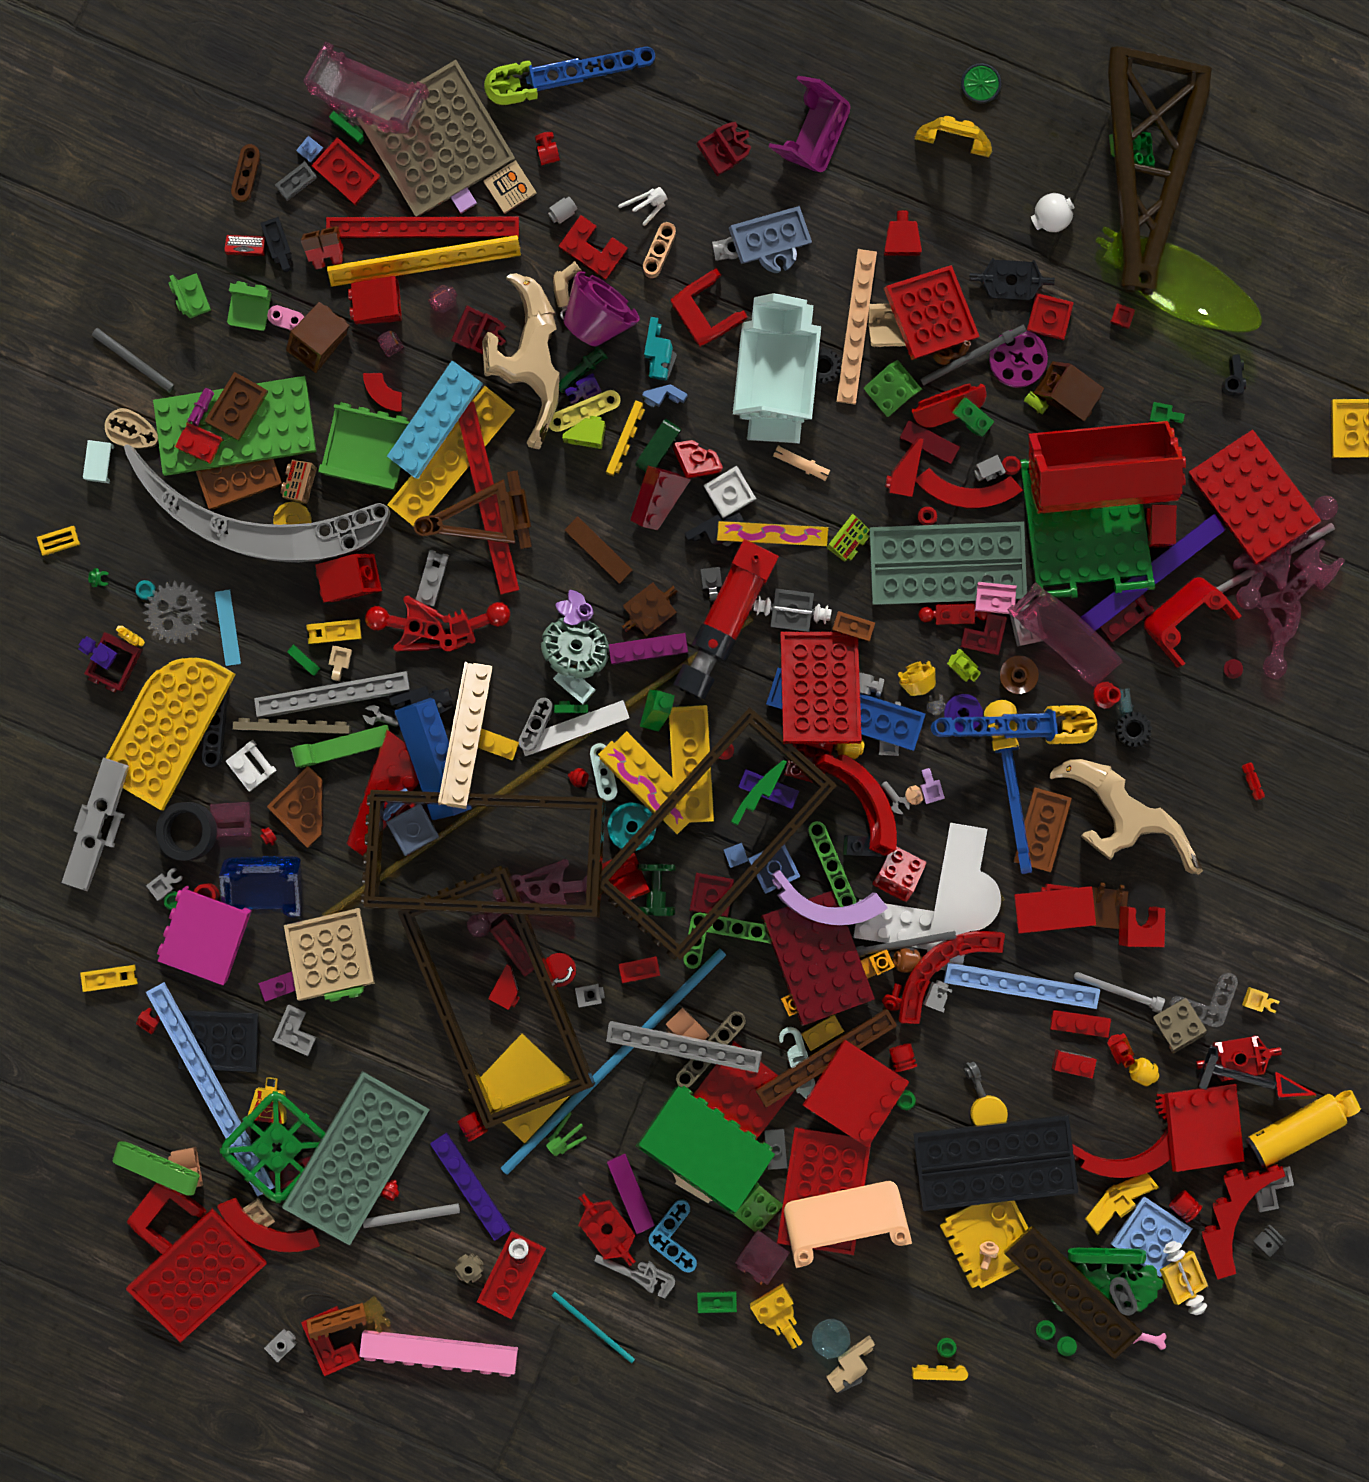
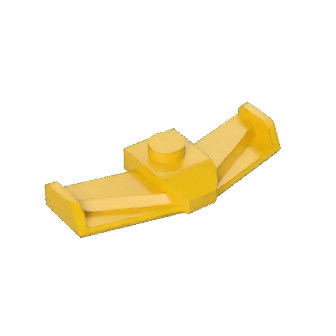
(1119, 1200)

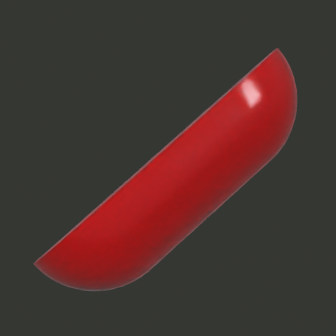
(939, 408)

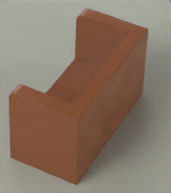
(853, 626)

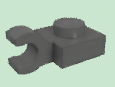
(711, 580)

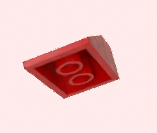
(904, 474)

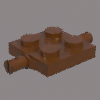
(649, 608)

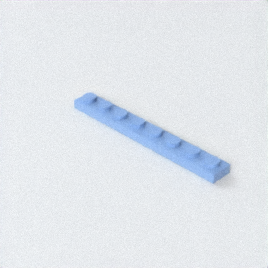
(1021, 985)

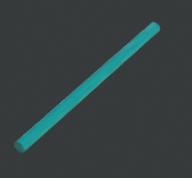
(614, 1345)

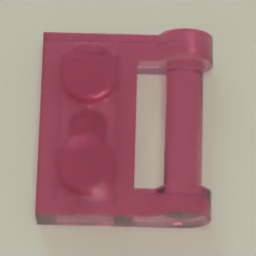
(232, 813)

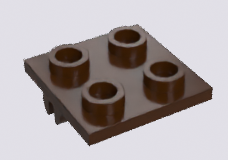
(1107, 905)

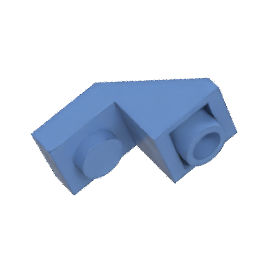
(657, 395)

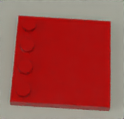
(931, 312)
(855, 1093)
(1204, 1127)

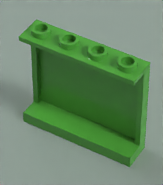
(360, 446)

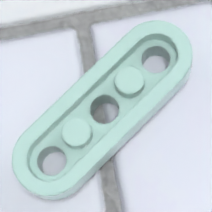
(602, 781)

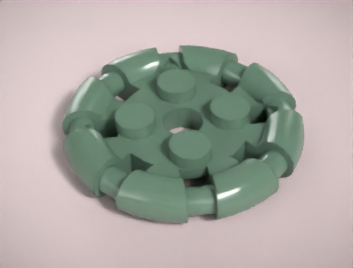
(568, 655)

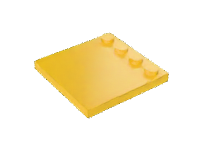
(521, 1074)

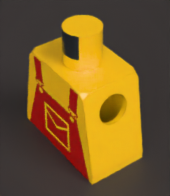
(260, 1094)

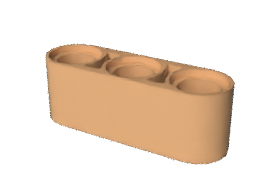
(659, 259)

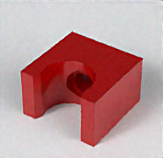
(1161, 525)
(1148, 935)

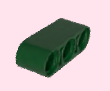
(658, 445)

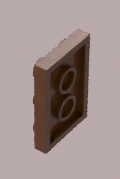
(236, 406)

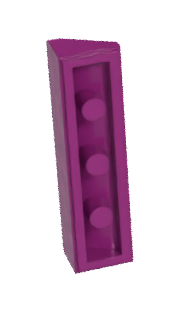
(630, 1193)

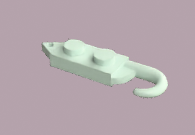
(797, 1054)

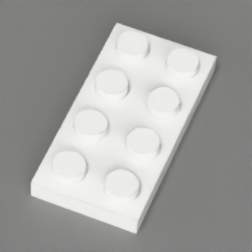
(896, 924)

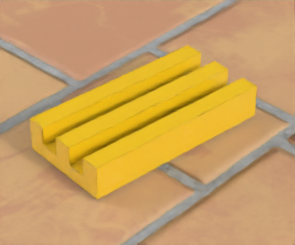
(74, 536)

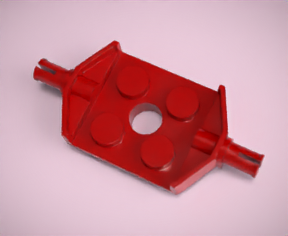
(1251, 1047)
(609, 1245)

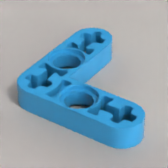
(667, 1233)

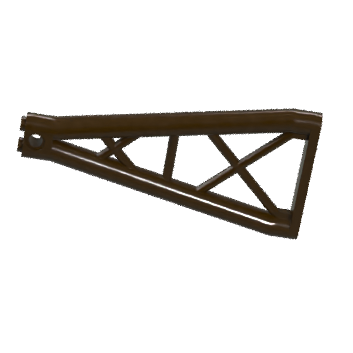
(1129, 204)

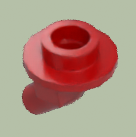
(892, 1001)

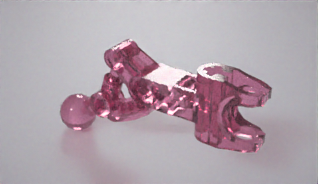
(1311, 572)

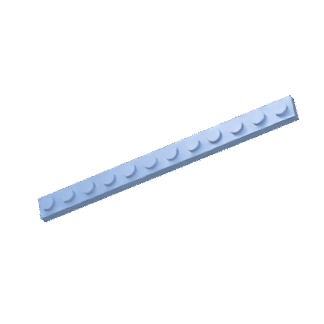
(204, 1077)

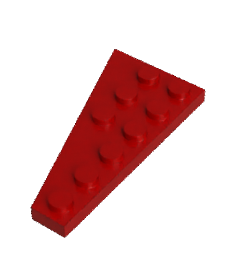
(391, 772)

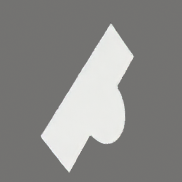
(965, 895)

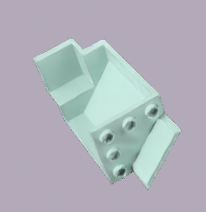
(777, 368)

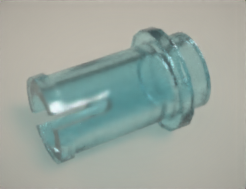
(1125, 702)

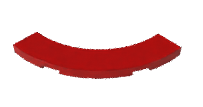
(967, 497)
(263, 1236)

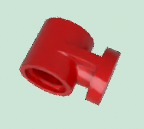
(547, 151)

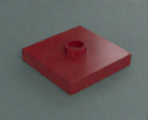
(708, 891)

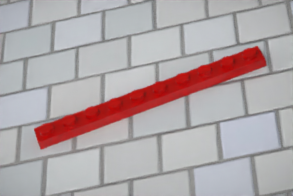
(424, 227)
(489, 507)

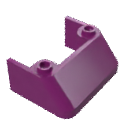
(821, 127)

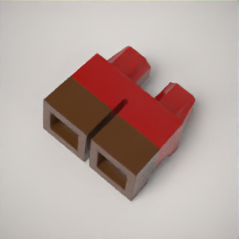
(323, 245)

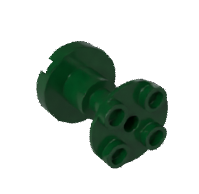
(656, 897)

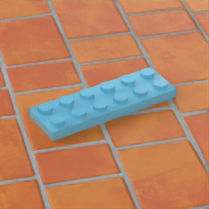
(434, 419)

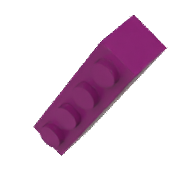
(648, 648)

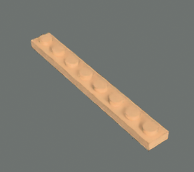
(856, 326)

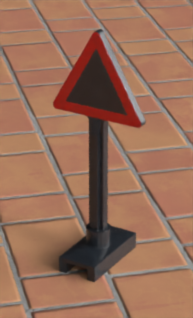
(1285, 1088)

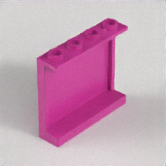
(203, 936)

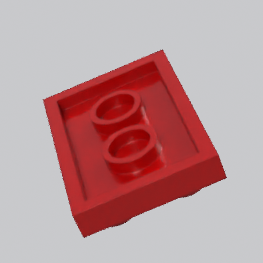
(346, 171)

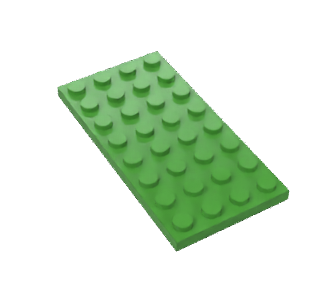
(277, 430)

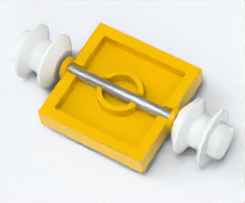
(1184, 1278)

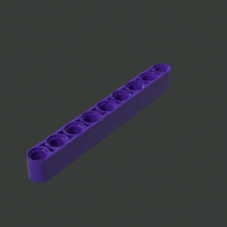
(1160, 567)

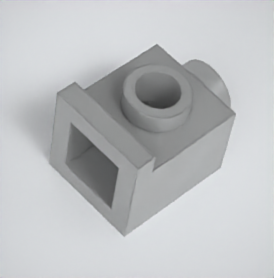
(989, 468)
(584, 1000)
(284, 1337)

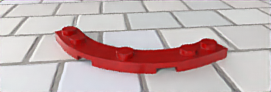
(935, 959)

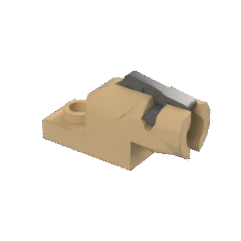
(852, 1366)

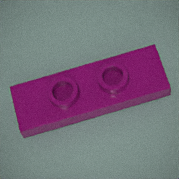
(277, 986)

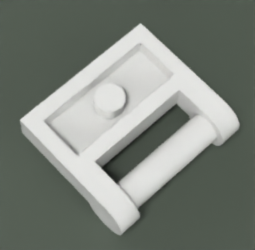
(245, 768)

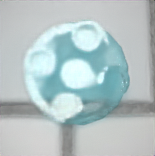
(831, 1338)

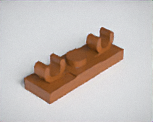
(336, 1321)

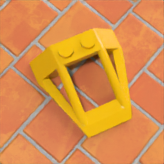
(981, 143)

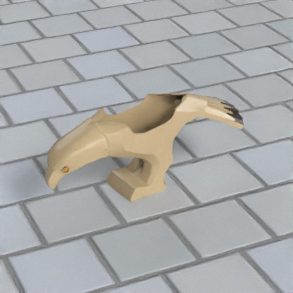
(532, 359)
(1129, 815)

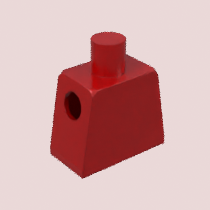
(902, 237)

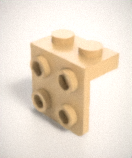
(883, 326)

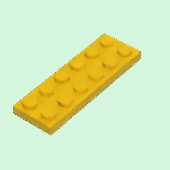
(688, 747)

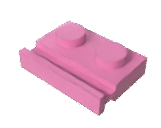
(994, 597)

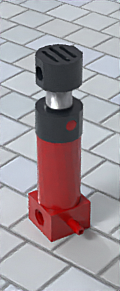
(726, 617)

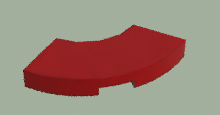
(382, 393)

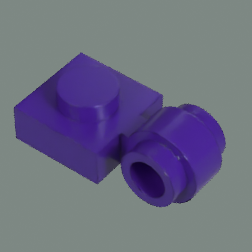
(101, 655)

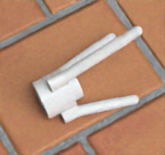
(655, 197)

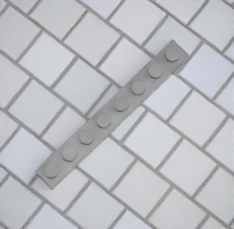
(332, 695)
(684, 1046)

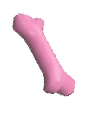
(1157, 1340)

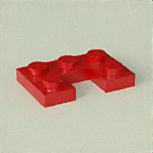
(599, 262)
(325, 1352)

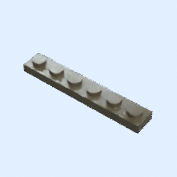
(284, 726)

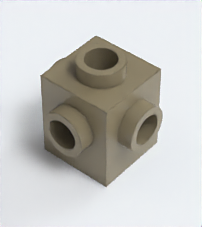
(473, 1262)

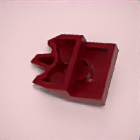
(724, 147)
(473, 328)

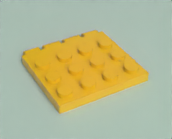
(981, 1223)

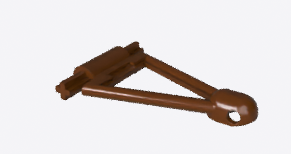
(512, 509)

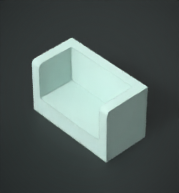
(97, 461)
(576, 687)

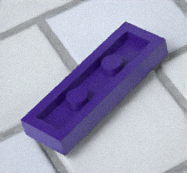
(781, 793)

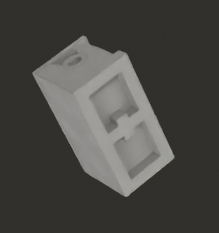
(936, 995)

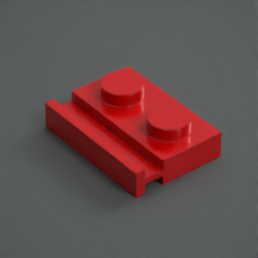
(198, 443)

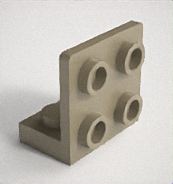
(1180, 1025)

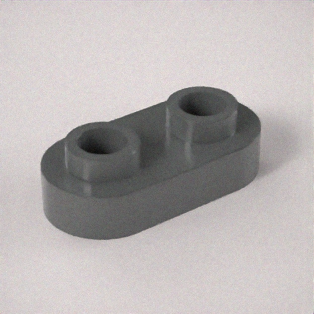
(1123, 1294)

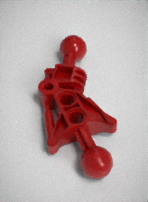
(460, 625)

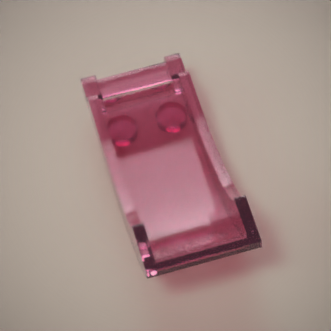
(1066, 634)

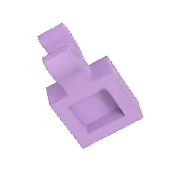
(932, 789)

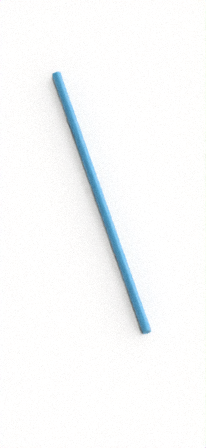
(611, 1063)

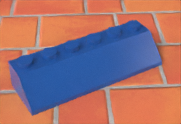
(427, 749)

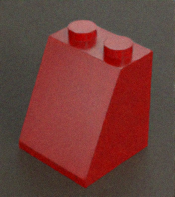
(375, 301)
(348, 577)

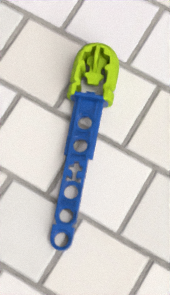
(498, 82)

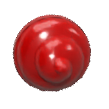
(578, 777)
(390, 1190)

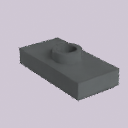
(296, 181)
(776, 1140)

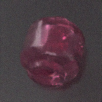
(442, 298)

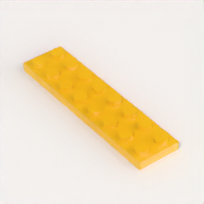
(422, 495)

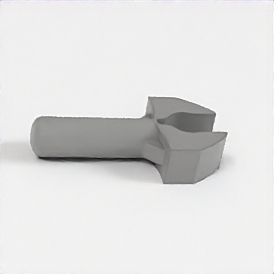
(380, 717)
(895, 798)

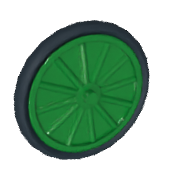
(981, 83)

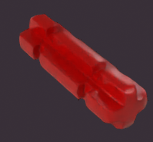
(1253, 781)

